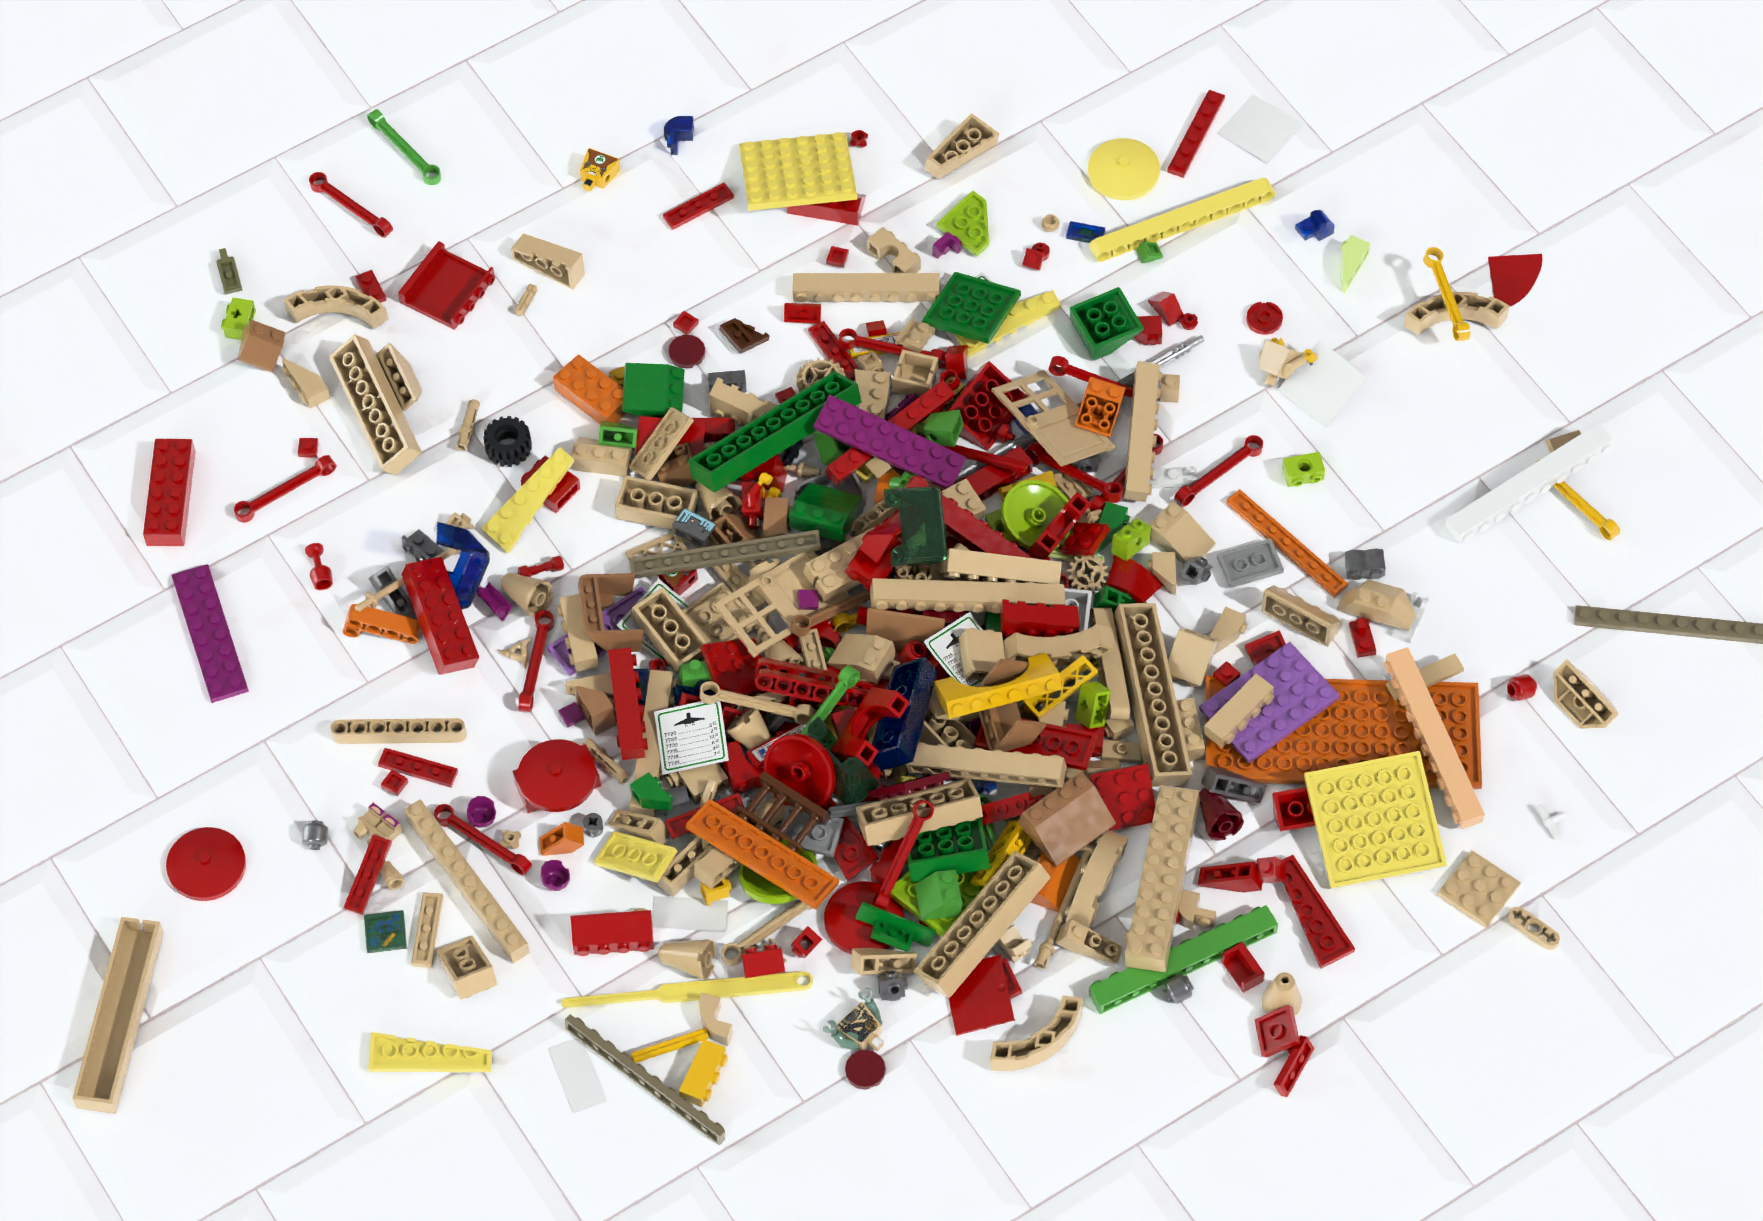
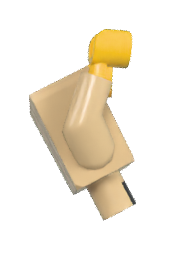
(1280, 360)

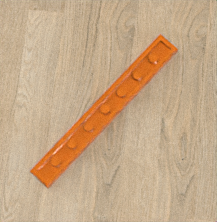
(1287, 543)

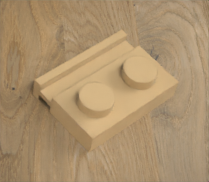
(915, 335)
(1070, 486)

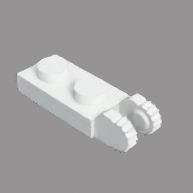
(1173, 477)
(1408, 635)

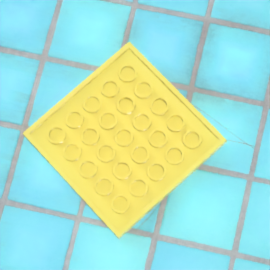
(797, 171)
(1375, 820)

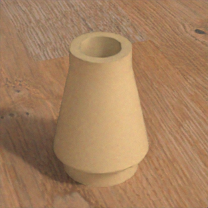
(392, 877)

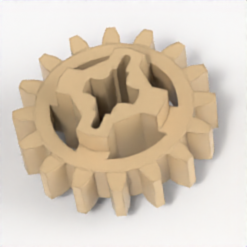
(1081, 576)

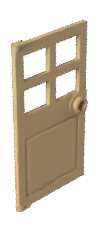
(1054, 427)
(781, 590)

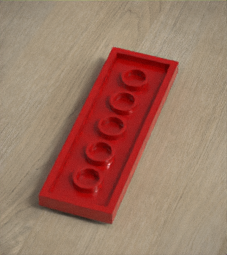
(1070, 743)

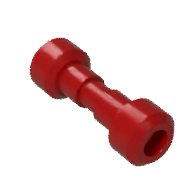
(555, 564)

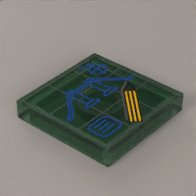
(385, 931)

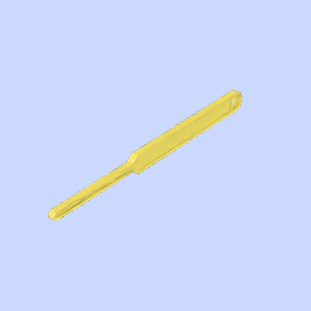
(692, 990)

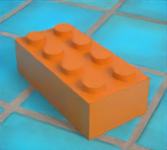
(590, 390)

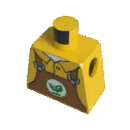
(598, 169)

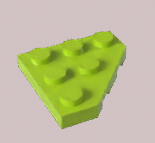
(969, 223)

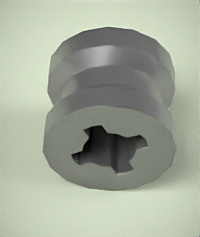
(590, 829)

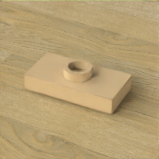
(1121, 751)

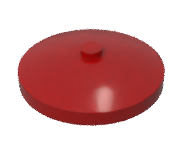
(802, 766)
(556, 775)
(206, 864)
(840, 914)

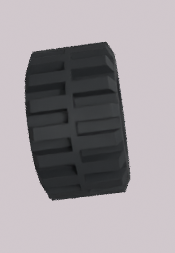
(504, 429)

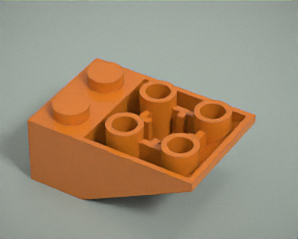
(1100, 407)

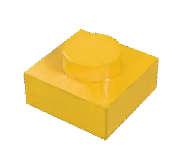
(617, 375)

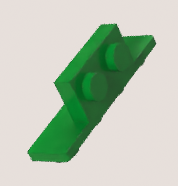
(894, 929)

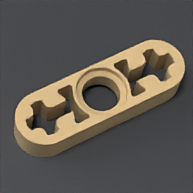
(1535, 936)

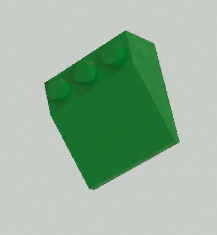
(1105, 322)
(652, 389)
(824, 510)

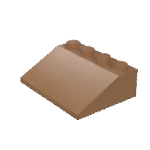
(902, 627)
(1067, 819)

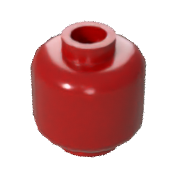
(912, 651)
(1521, 687)

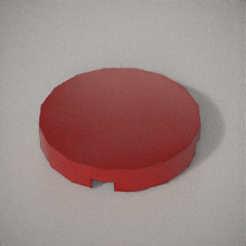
(1264, 318)

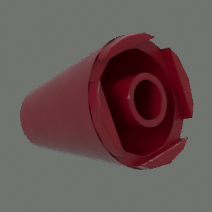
(1219, 815)

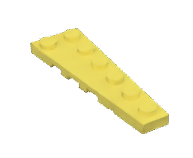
(1021, 315)
(517, 513)
(409, 1055)

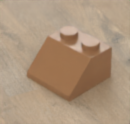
(260, 345)
(776, 517)
(596, 708)

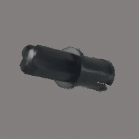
(792, 453)

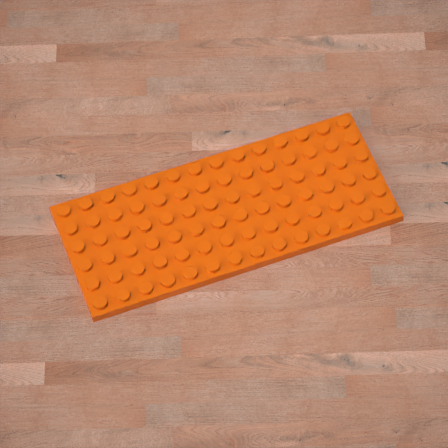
(1359, 729)

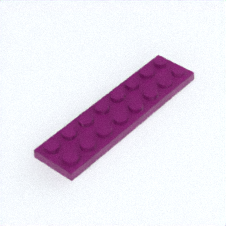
(889, 442)
(209, 633)

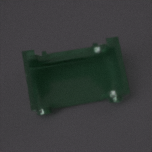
(920, 526)
(852, 775)

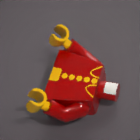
(754, 499)

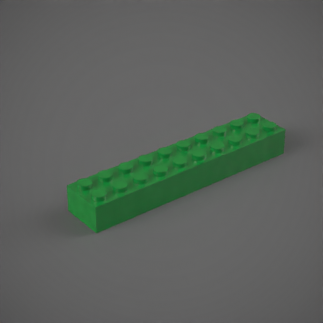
(769, 433)

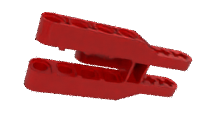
(810, 683)

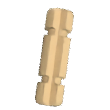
(525, 299)

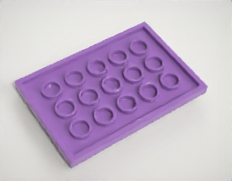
(1298, 697)

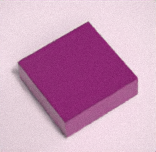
(807, 599)
(571, 714)

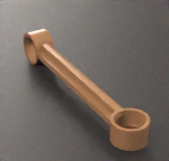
(827, 613)

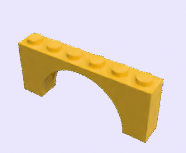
(962, 699)

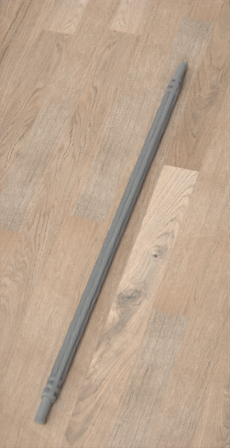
(1128, 380)

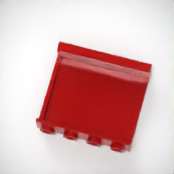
(445, 287)

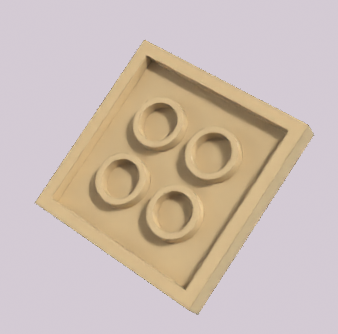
(709, 620)
(1479, 889)

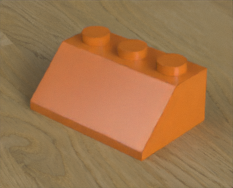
(1056, 887)

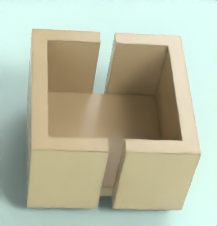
(914, 373)

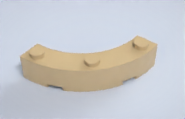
(336, 300)
(1471, 307)
(1061, 649)
(1095, 877)
(1042, 1044)

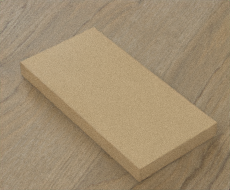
(660, 443)

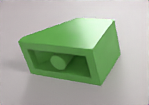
(617, 435)

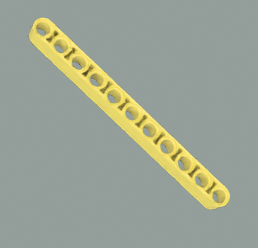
(1182, 219)

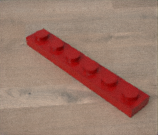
(1196, 133)

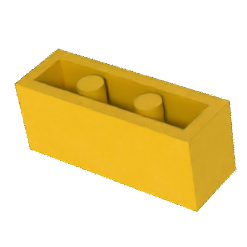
(703, 1073)

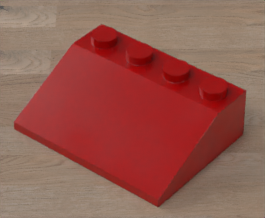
(981, 409)

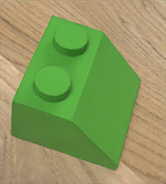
(829, 448)
(939, 895)

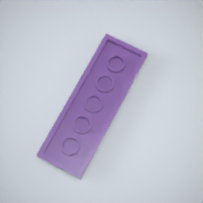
(611, 617)

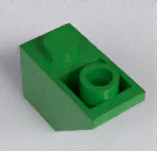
(649, 793)

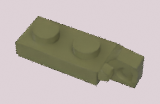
(228, 273)

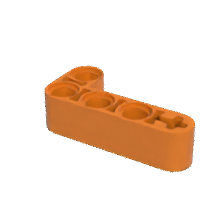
(381, 624)

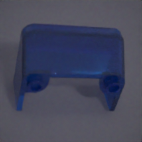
(471, 562)

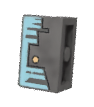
(693, 528)

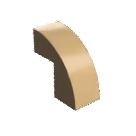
(709, 1010)

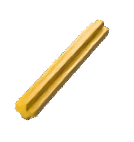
(669, 1045)

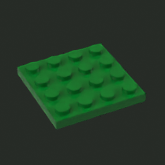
(971, 307)

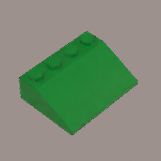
(949, 848)

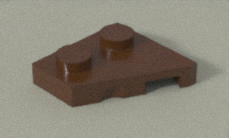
(742, 336)

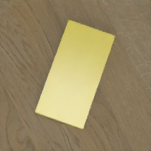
(635, 856)

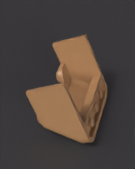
(598, 592)
(1003, 723)

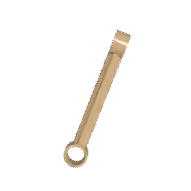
(802, 713)
(763, 932)

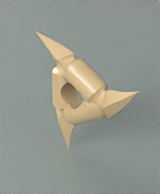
(518, 657)

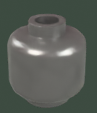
(315, 834)
(1178, 988)

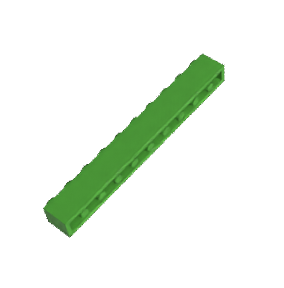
(1184, 958)

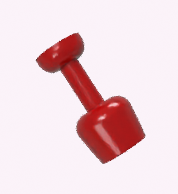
(321, 574)

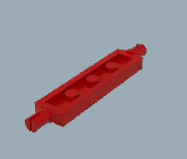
(1007, 807)

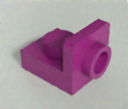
(944, 244)

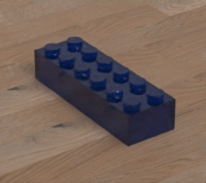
(896, 737)

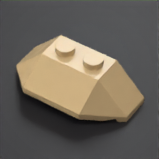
(400, 376)
(1379, 603)
(1581, 698)

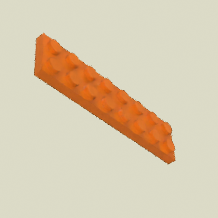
(762, 854)

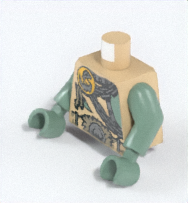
(859, 1027)

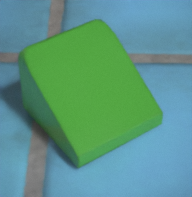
(1148, 252)

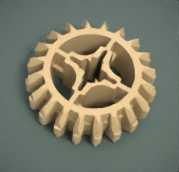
(816, 370)

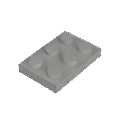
(1250, 563)
(821, 838)

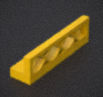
(1067, 675)
(1013, 841)

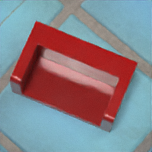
(1242, 967)

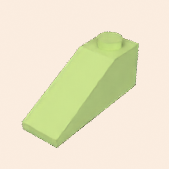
(1353, 256)

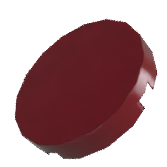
(686, 351)
(865, 1069)

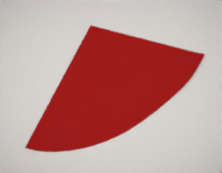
(1514, 276)

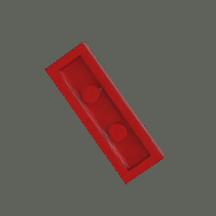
(1293, 1066)

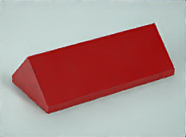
(1292, 809)

